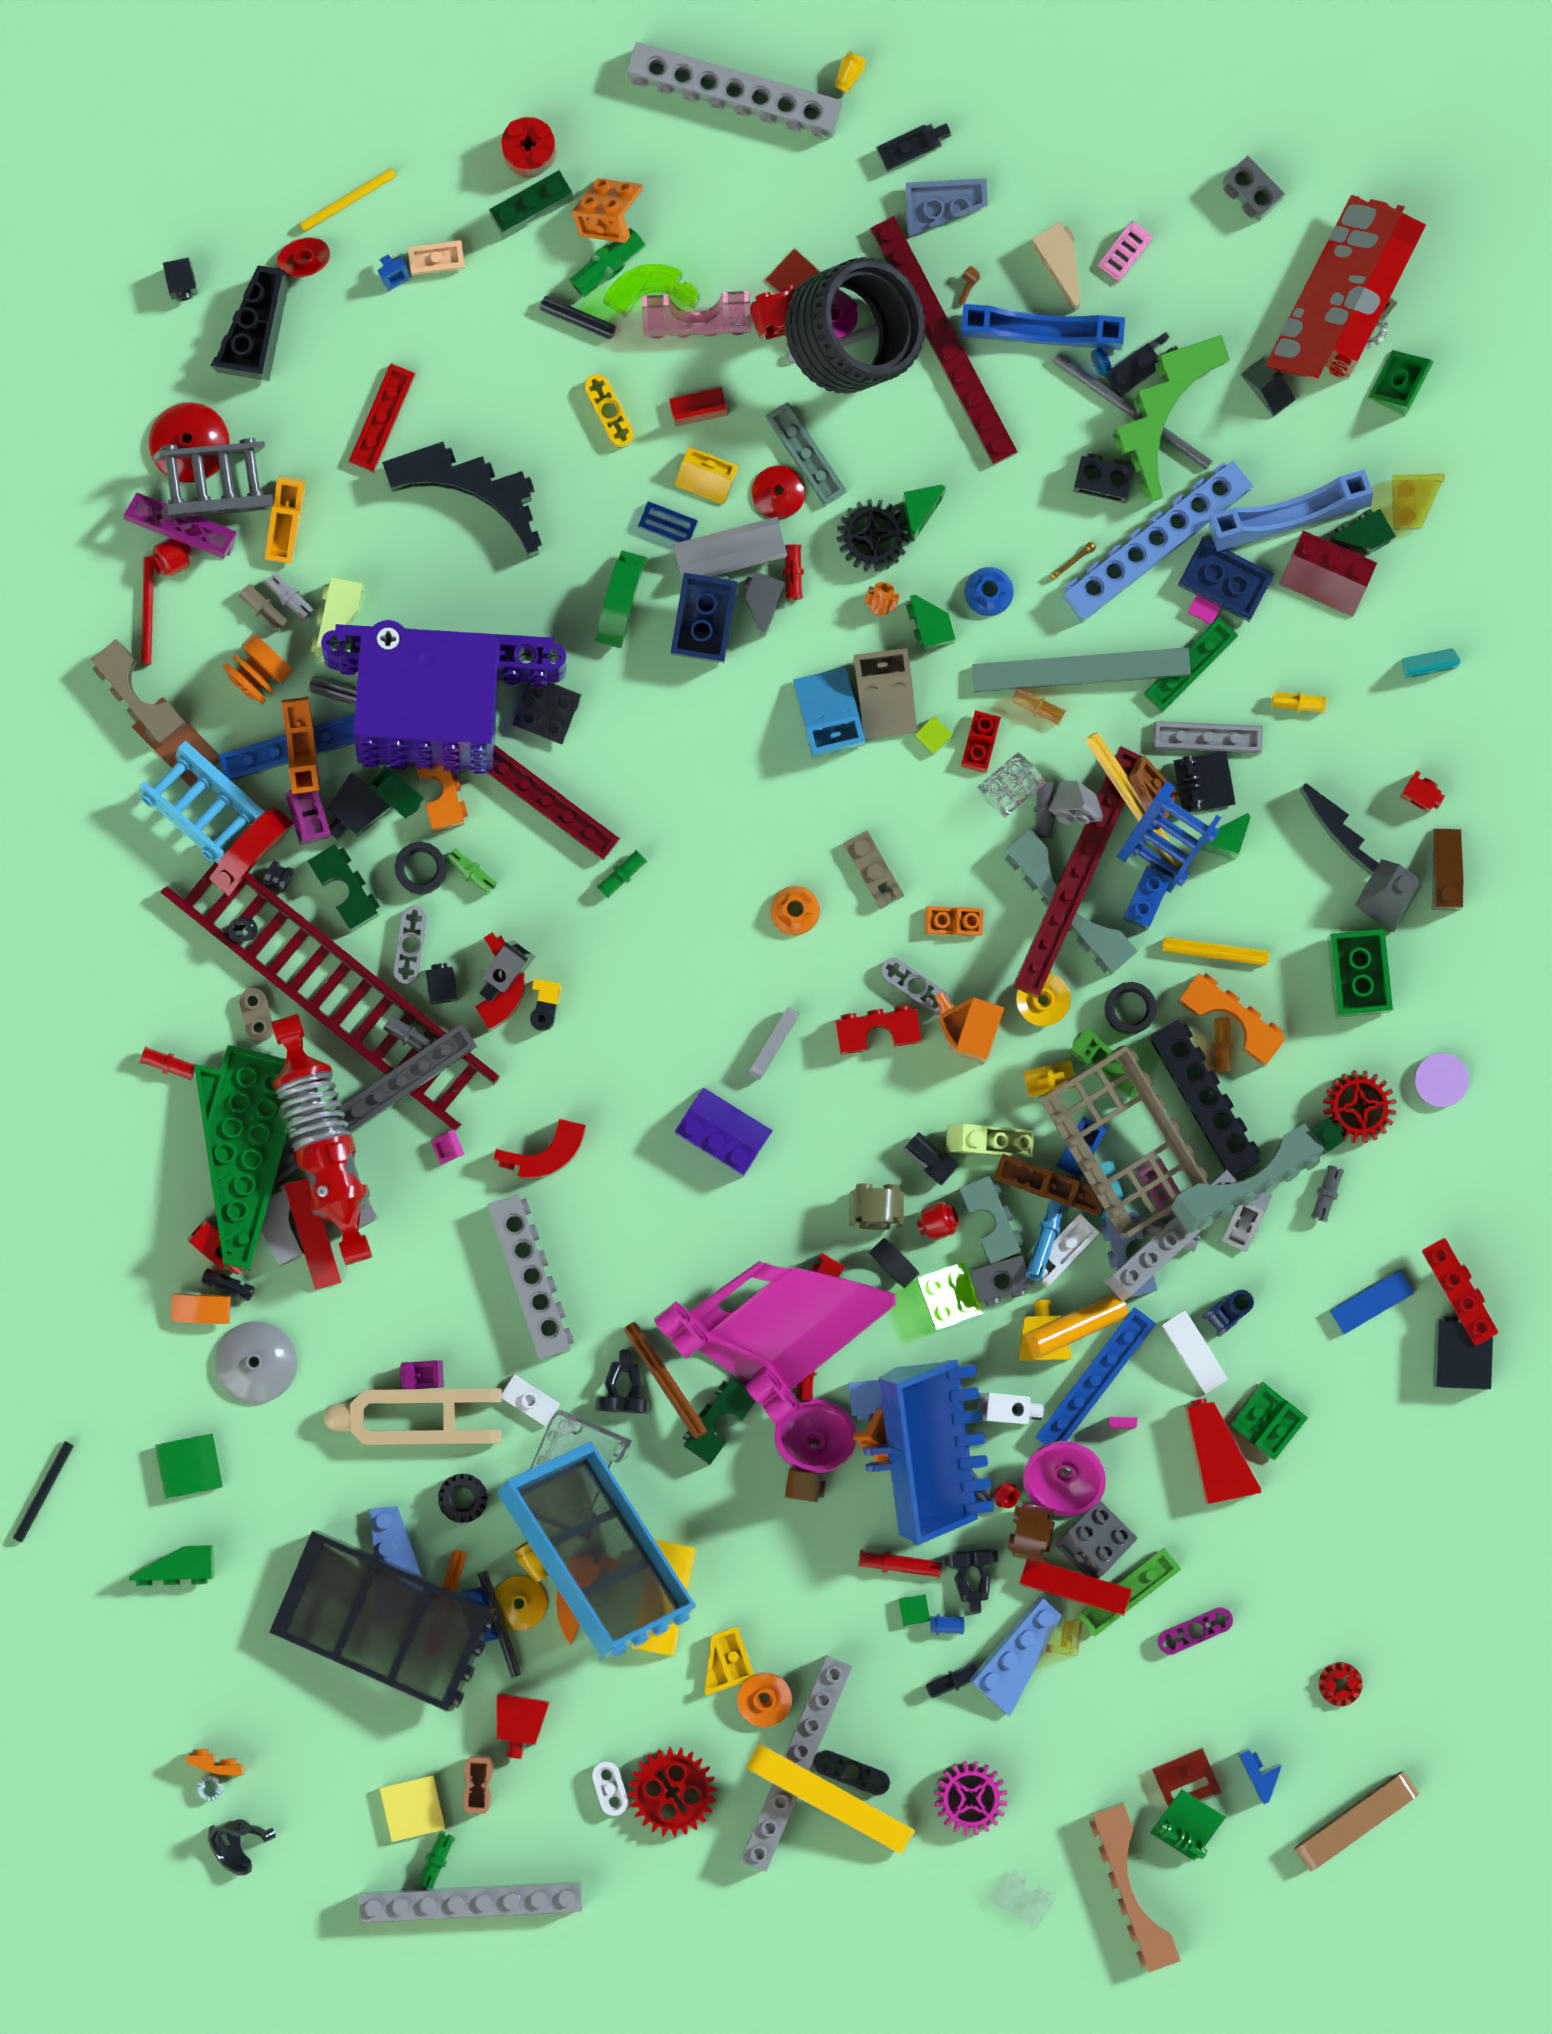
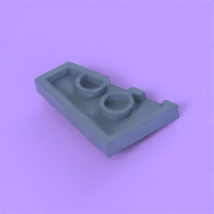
(942, 201)

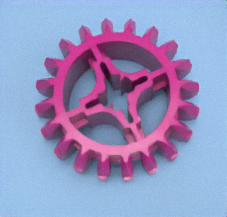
(954, 1814)

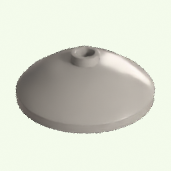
(275, 1367)

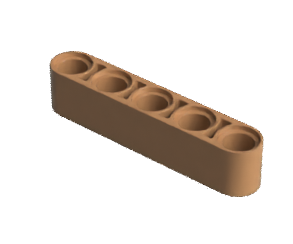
(1356, 1821)

